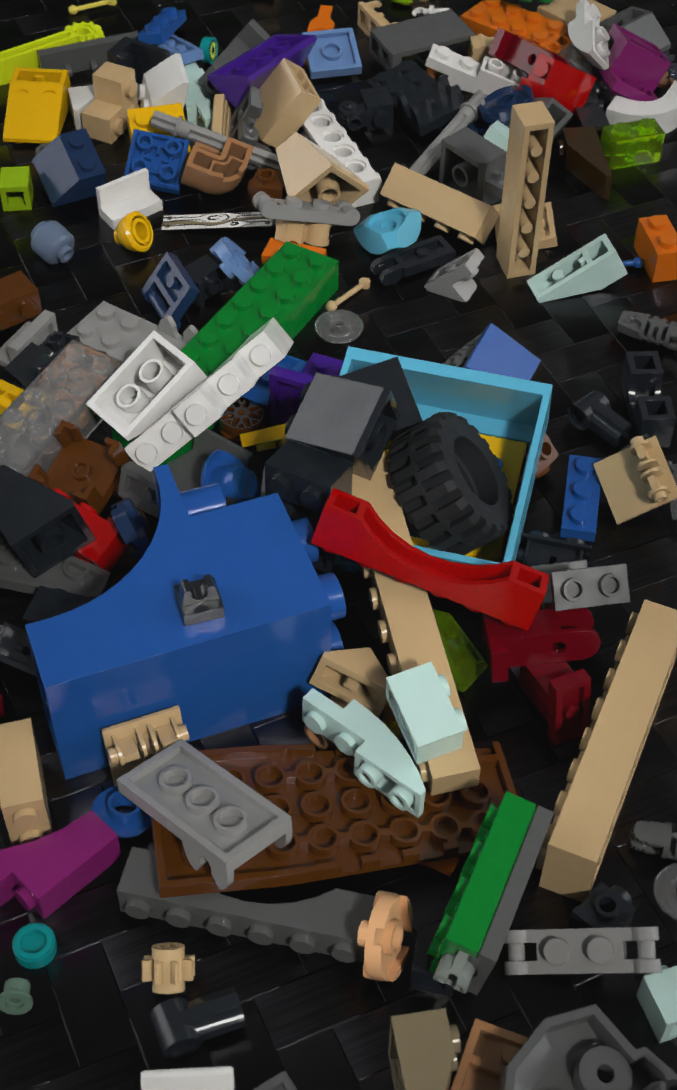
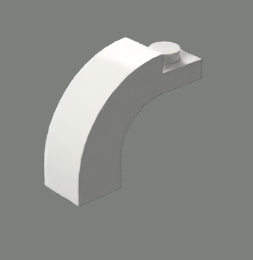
(662, 110)

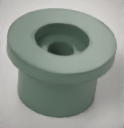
(16, 997)

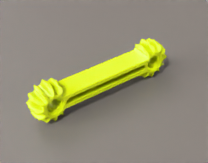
(26, 55)

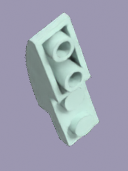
(197, 103)
(379, 755)

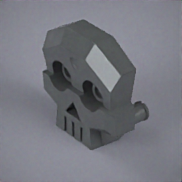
(570, 1050)

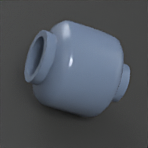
(52, 242)

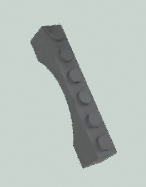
(312, 925)

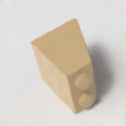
(315, 173)

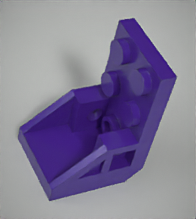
(288, 385)

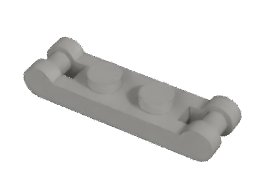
(298, 210)
(582, 951)

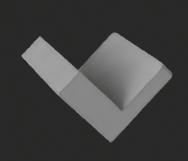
(30, 332)

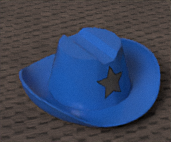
(233, 477)

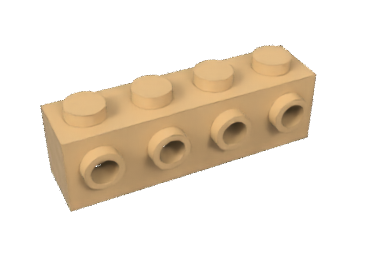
(440, 204)

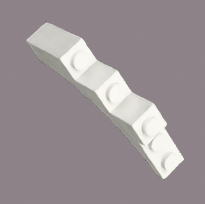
(211, 397)

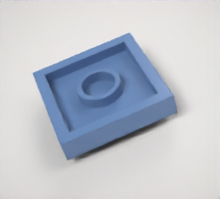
(333, 54)

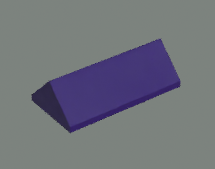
(258, 63)

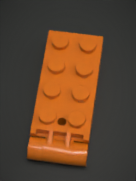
(495, 14)

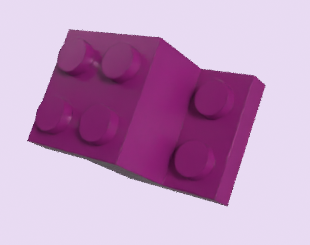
(634, 66)

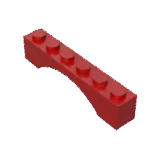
(499, 590)

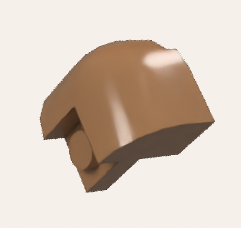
(216, 170)

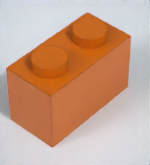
(657, 246)

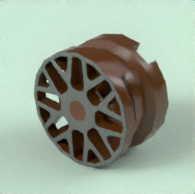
(241, 420)

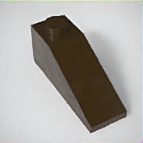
(585, 158)

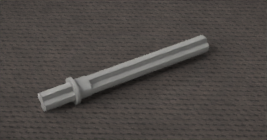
(467, 113)
(195, 133)

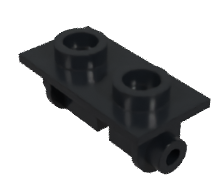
(541, 548)

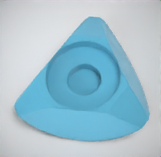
(389, 230)

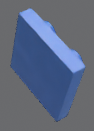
(161, 156)
(501, 355)

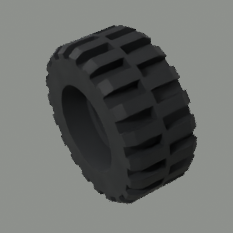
(450, 484)

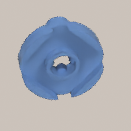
(233, 260)

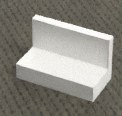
(127, 195)

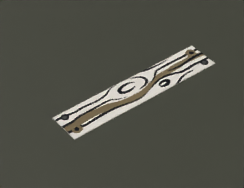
(218, 220)

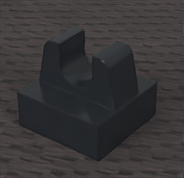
(199, 600)

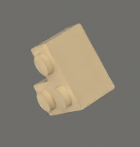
(114, 94)

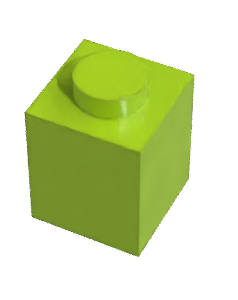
(16, 188)

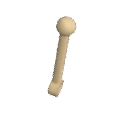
(364, 283)

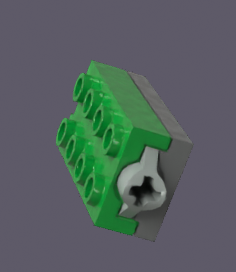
(488, 893)

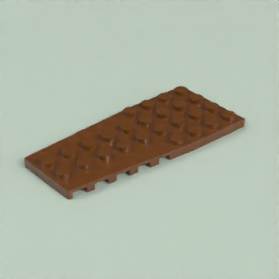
(335, 820)

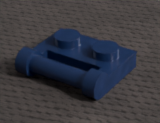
(175, 285)

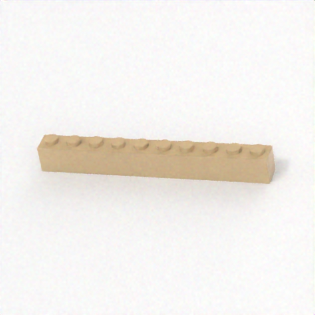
(413, 632)

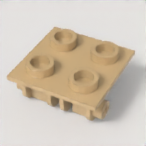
(636, 479)
(133, 740)

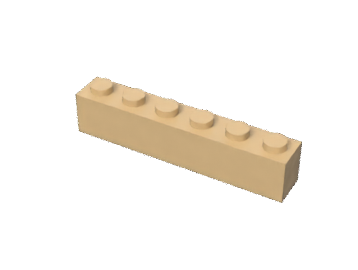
(524, 188)

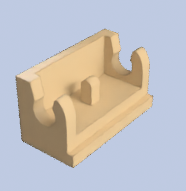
(369, 18)

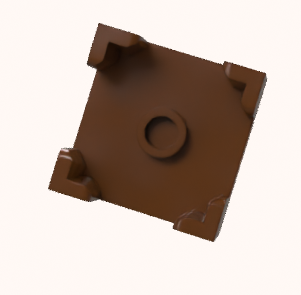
(83, 467)

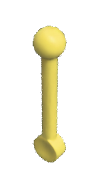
(73, 9)

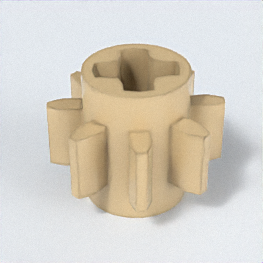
(168, 968)

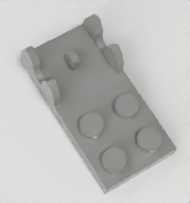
(122, 332)
(206, 809)

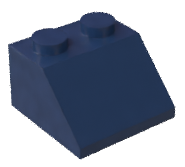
(69, 168)

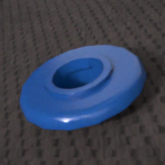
(123, 824)

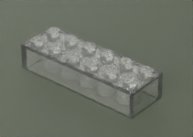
(53, 396)

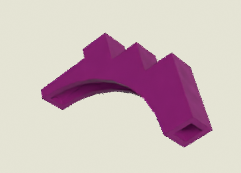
(57, 865)

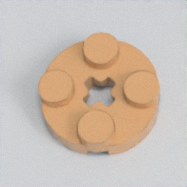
(384, 936)

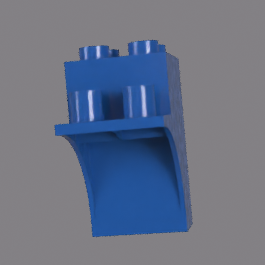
(136, 657)

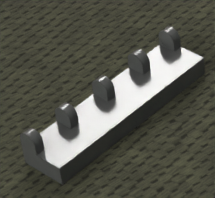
(80, 55)

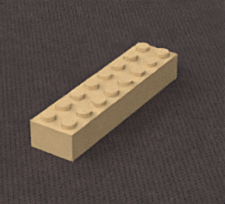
(609, 753)

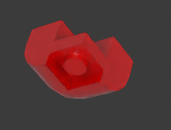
(559, 81)

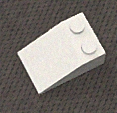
(146, 386)

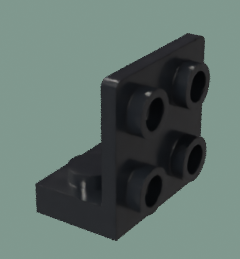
(137, 56)

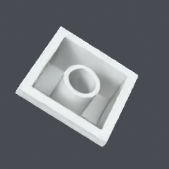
(164, 83)

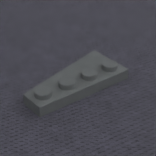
(70, 575)

